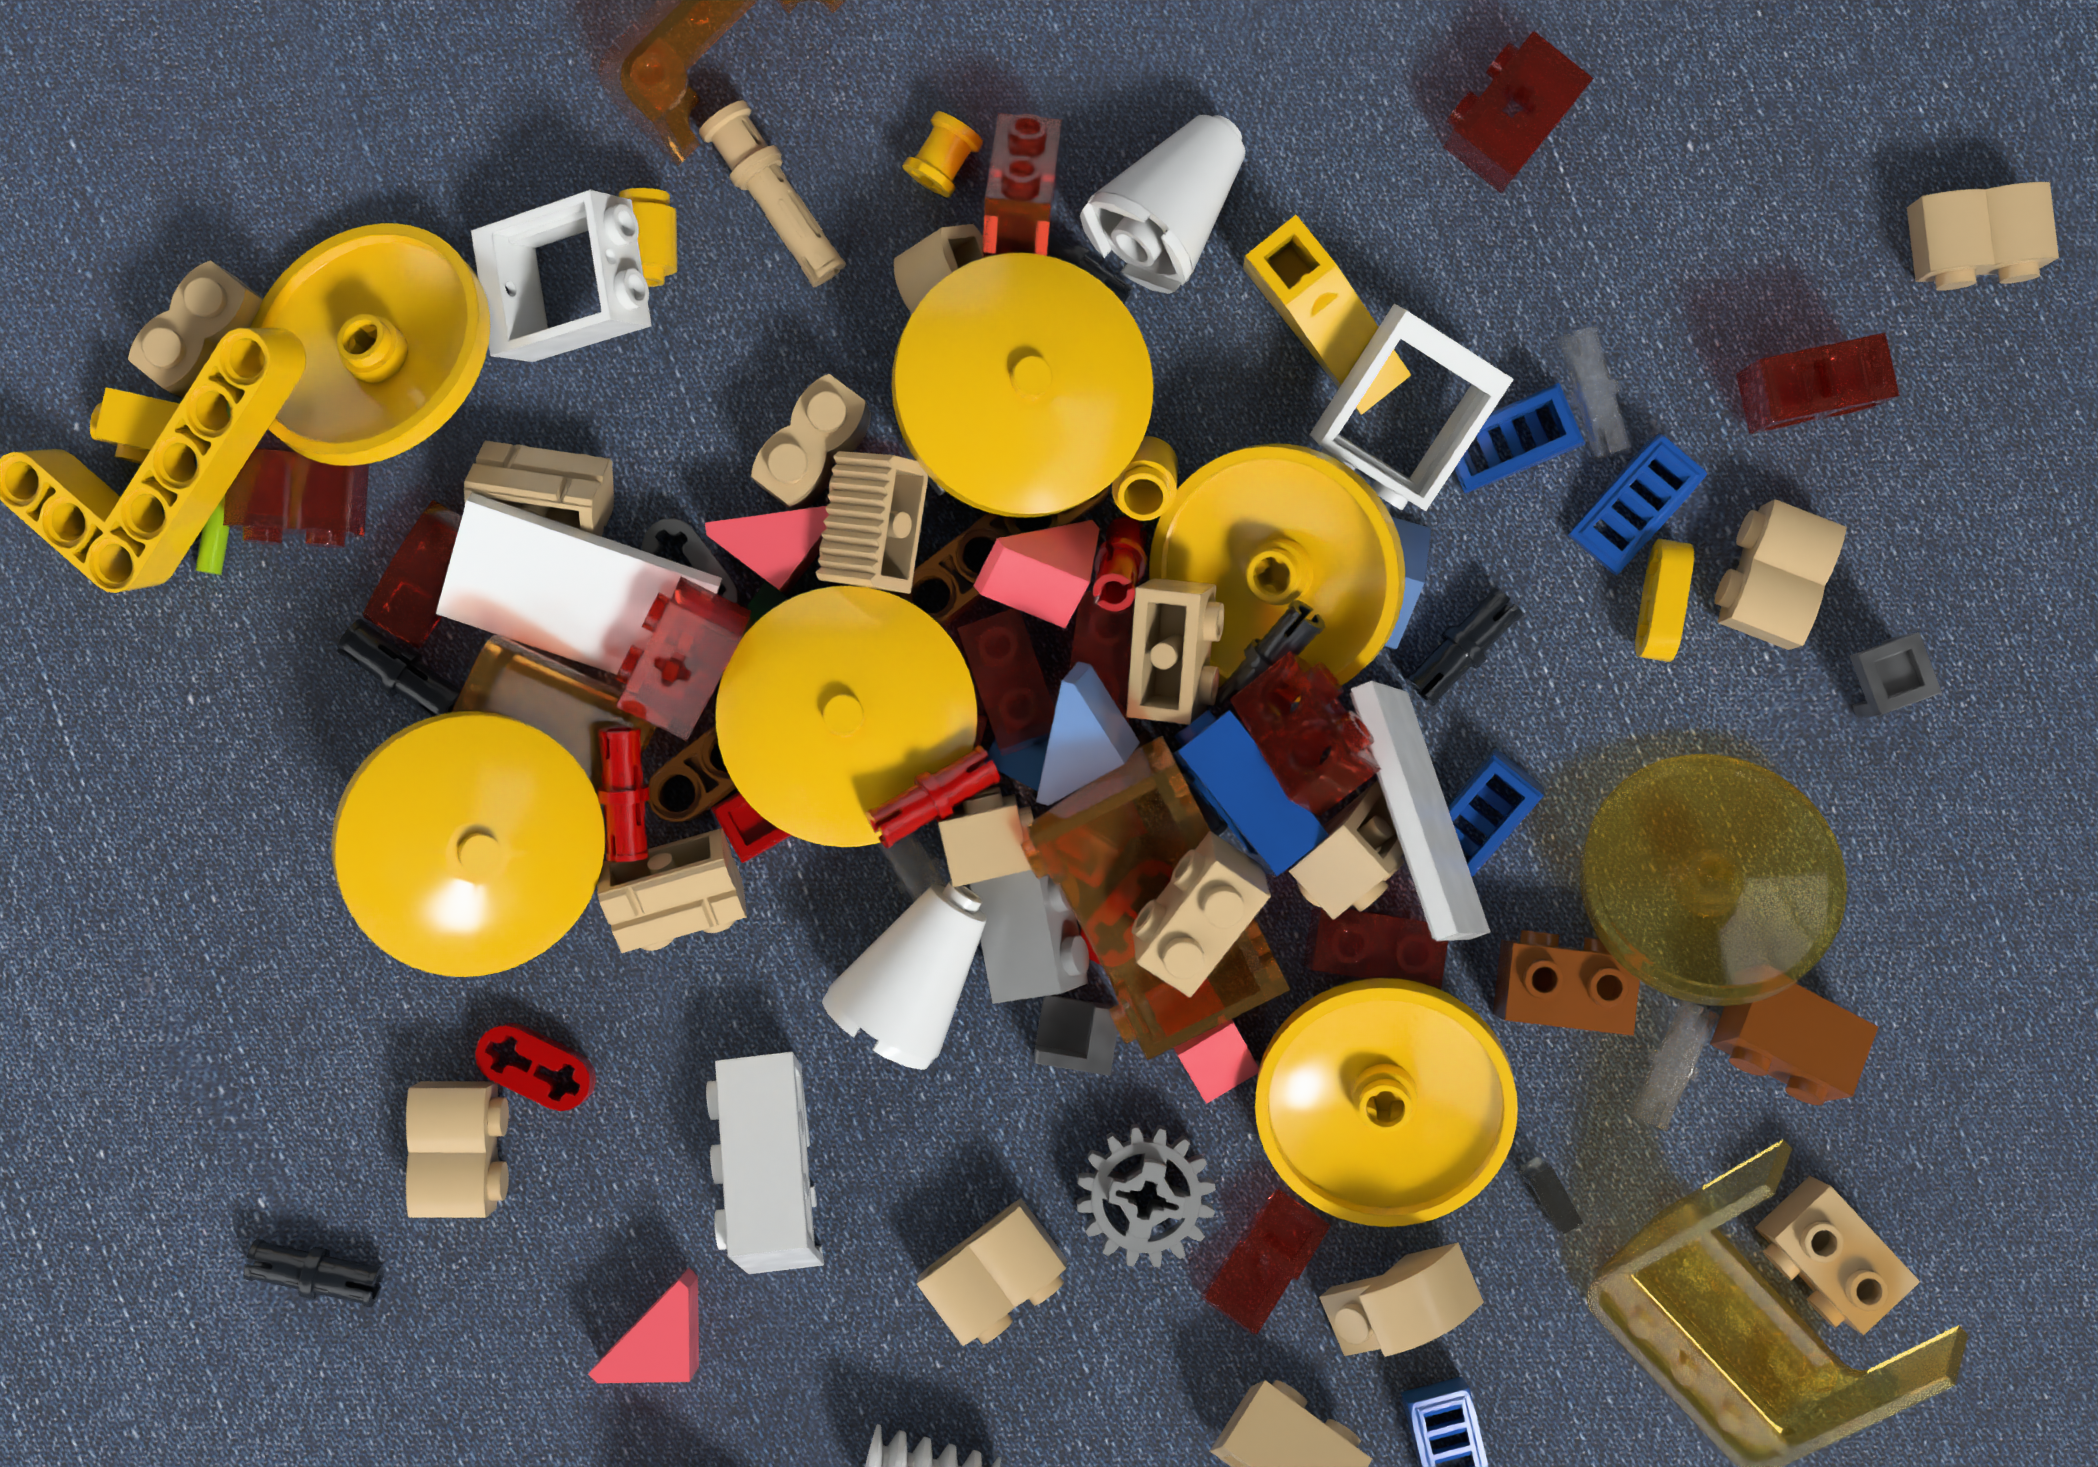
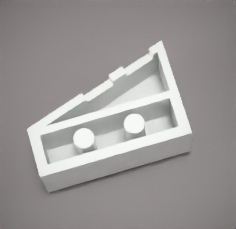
(763, 1163)

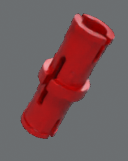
(1120, 564)
(623, 793)
(933, 796)

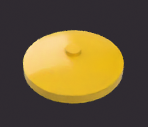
(387, 337)
(1022, 385)
(1280, 530)
(841, 710)
(468, 843)
(1386, 1102)

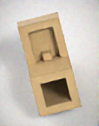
(1406, 1305)

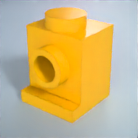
(130, 422)

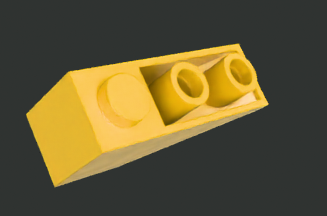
(1319, 306)

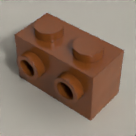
(1564, 985)
(1799, 1042)

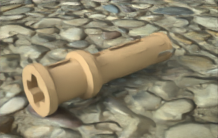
(758, 170)

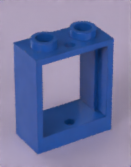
(1246, 792)

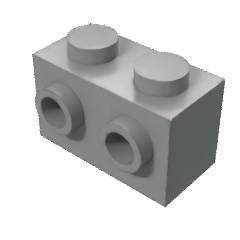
(1029, 938)

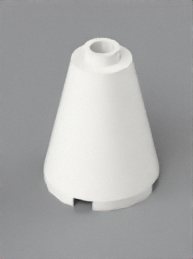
(1167, 203)
(911, 977)

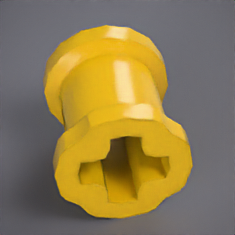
(943, 154)

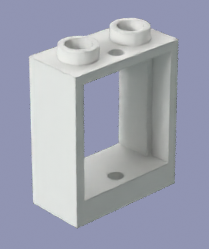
(508, 257)
(1469, 416)

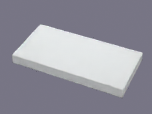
(555, 584)
(1420, 813)

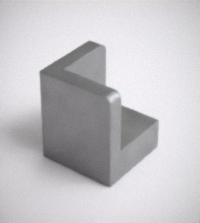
(1894, 675)
(1075, 1035)

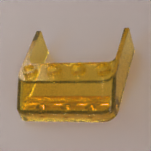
(1735, 1346)

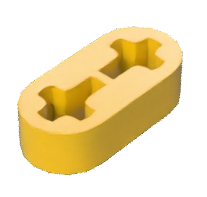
(1664, 600)

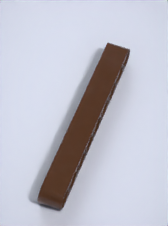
(946, 566)

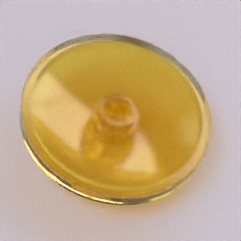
(1712, 879)

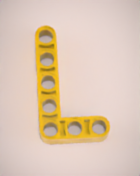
(106, 531)

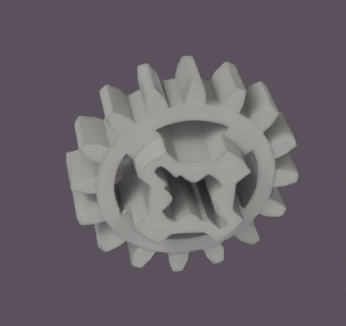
(1174, 1202)

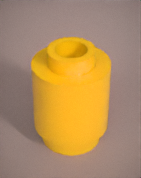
(656, 232)
(1148, 482)

